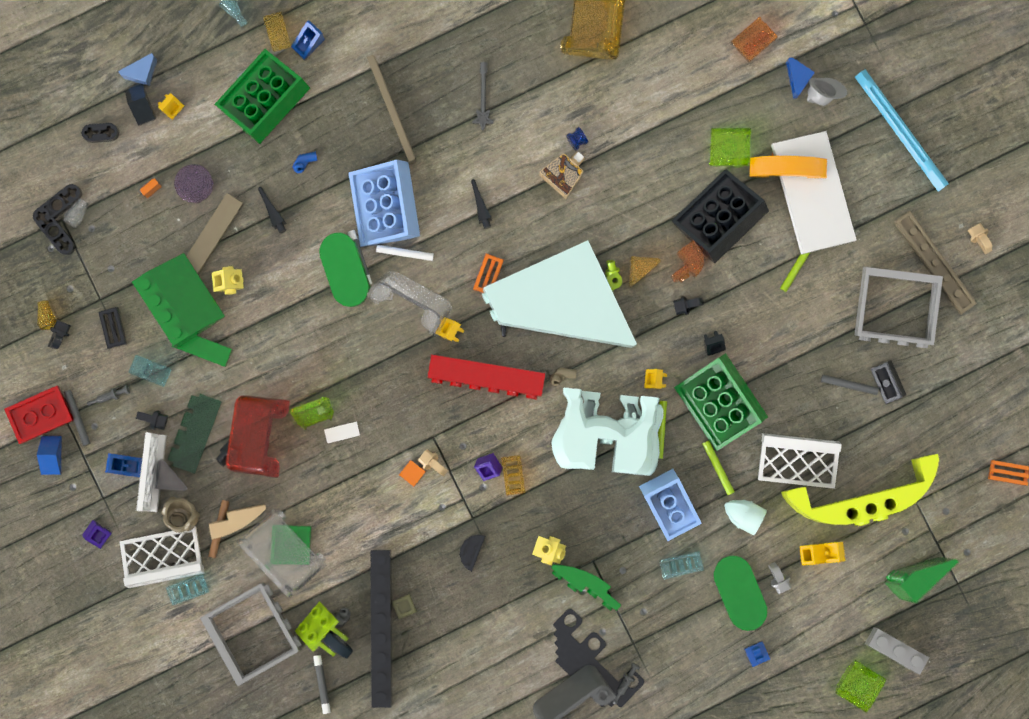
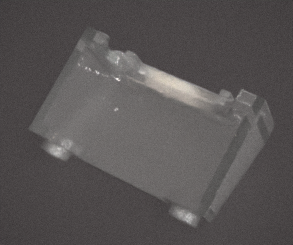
(435, 306)
(281, 553)

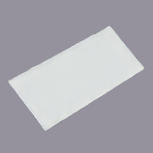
(342, 432)

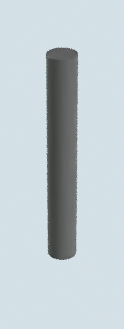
(849, 384)
(77, 418)

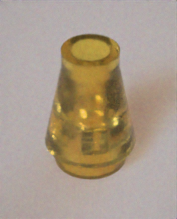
(45, 316)

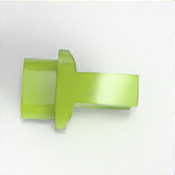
(612, 272)

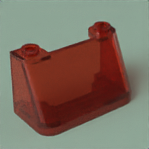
(251, 435)

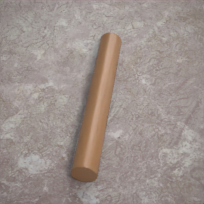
(221, 516)

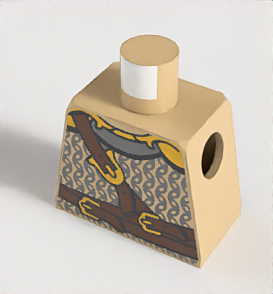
(563, 173)

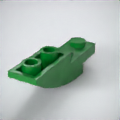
(579, 579)

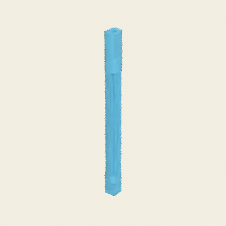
(901, 130)

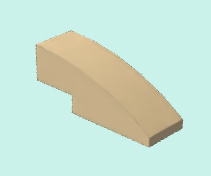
(235, 520)

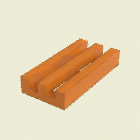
(494, 259)
(1025, 475)

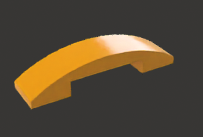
(788, 166)

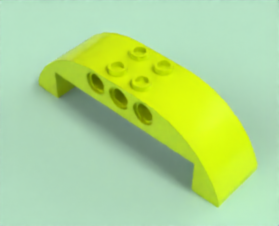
(898, 497)

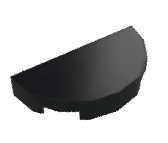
(470, 550)

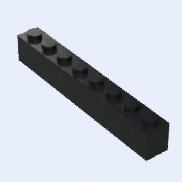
(381, 629)

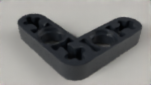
(51, 214)

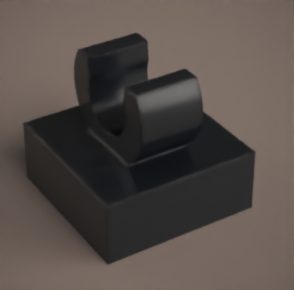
(714, 344)

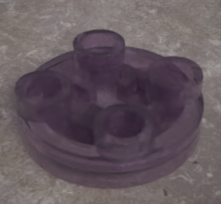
(193, 183)

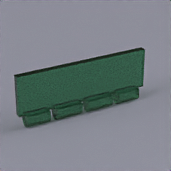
(194, 439)

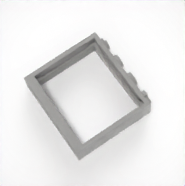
(932, 314)
(223, 648)

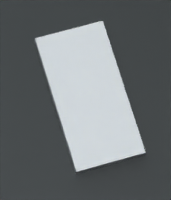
(815, 204)

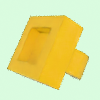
(170, 106)
(450, 329)
(653, 379)

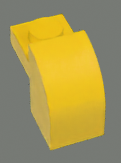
(822, 553)

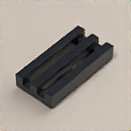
(117, 343)

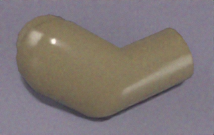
(562, 373)

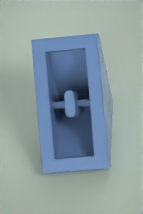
(141, 70)

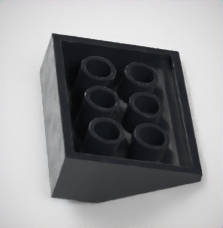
(721, 215)

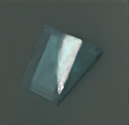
(149, 370)

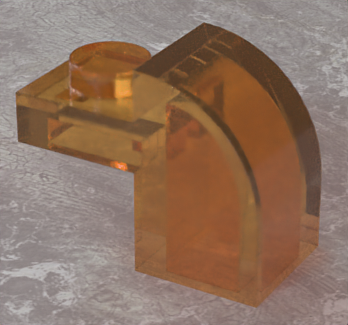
(693, 260)

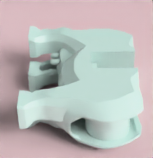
(634, 434)

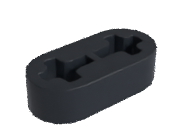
(101, 127)

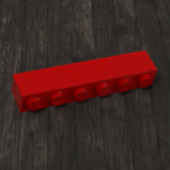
(486, 376)

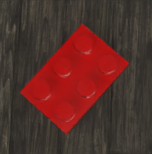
(38, 414)

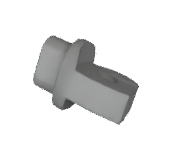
(780, 581)

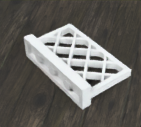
(805, 445)
(153, 451)
(161, 574)

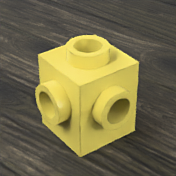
(227, 280)
(549, 550)

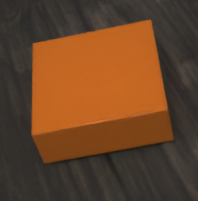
(150, 188)
(412, 473)

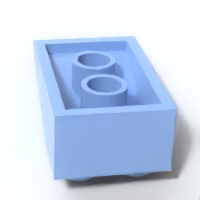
(670, 504)

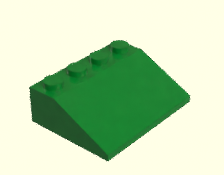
(262, 96)
(178, 300)
(721, 402)
(917, 579)

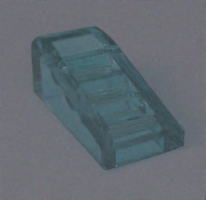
(666, 569)
(170, 593)

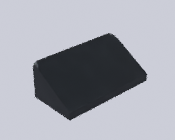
(888, 382)

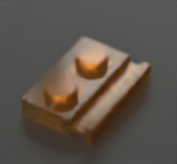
(754, 39)

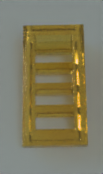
(517, 490)

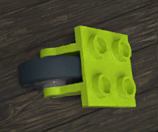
(319, 627)

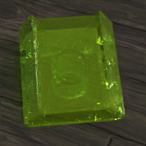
(730, 147)
(312, 412)
(860, 685)

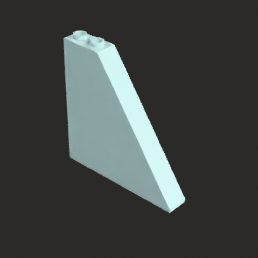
(562, 298)

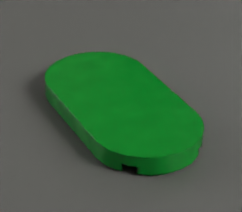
(344, 269)
(740, 593)

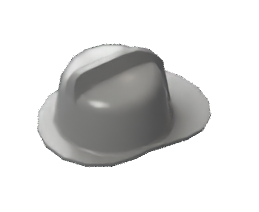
(825, 90)

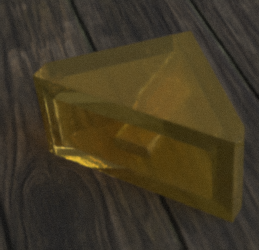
(640, 267)

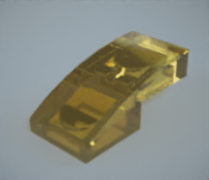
(277, 31)

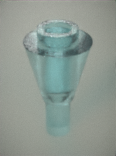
(232, 8)

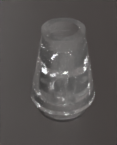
(76, 213)

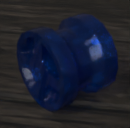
(577, 138)

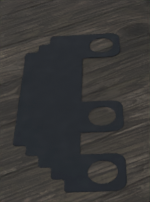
(574, 656)

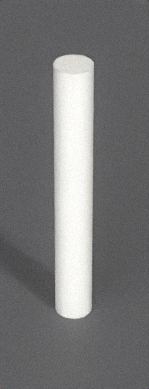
(405, 252)

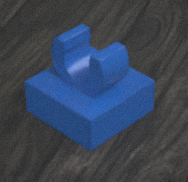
(757, 654)

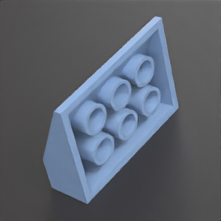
(384, 203)

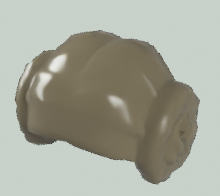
(180, 515)

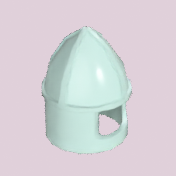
(745, 515)

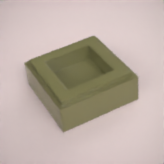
(404, 606)

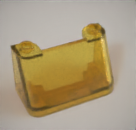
(595, 29)

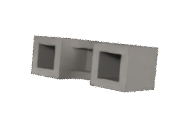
(896, 650)

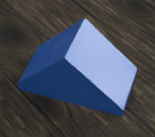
(308, 40)
(798, 76)
(50, 455)
(123, 465)

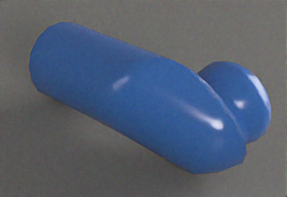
(302, 161)

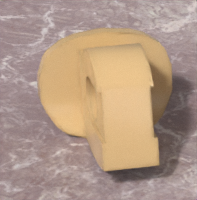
(979, 236)
(429, 461)

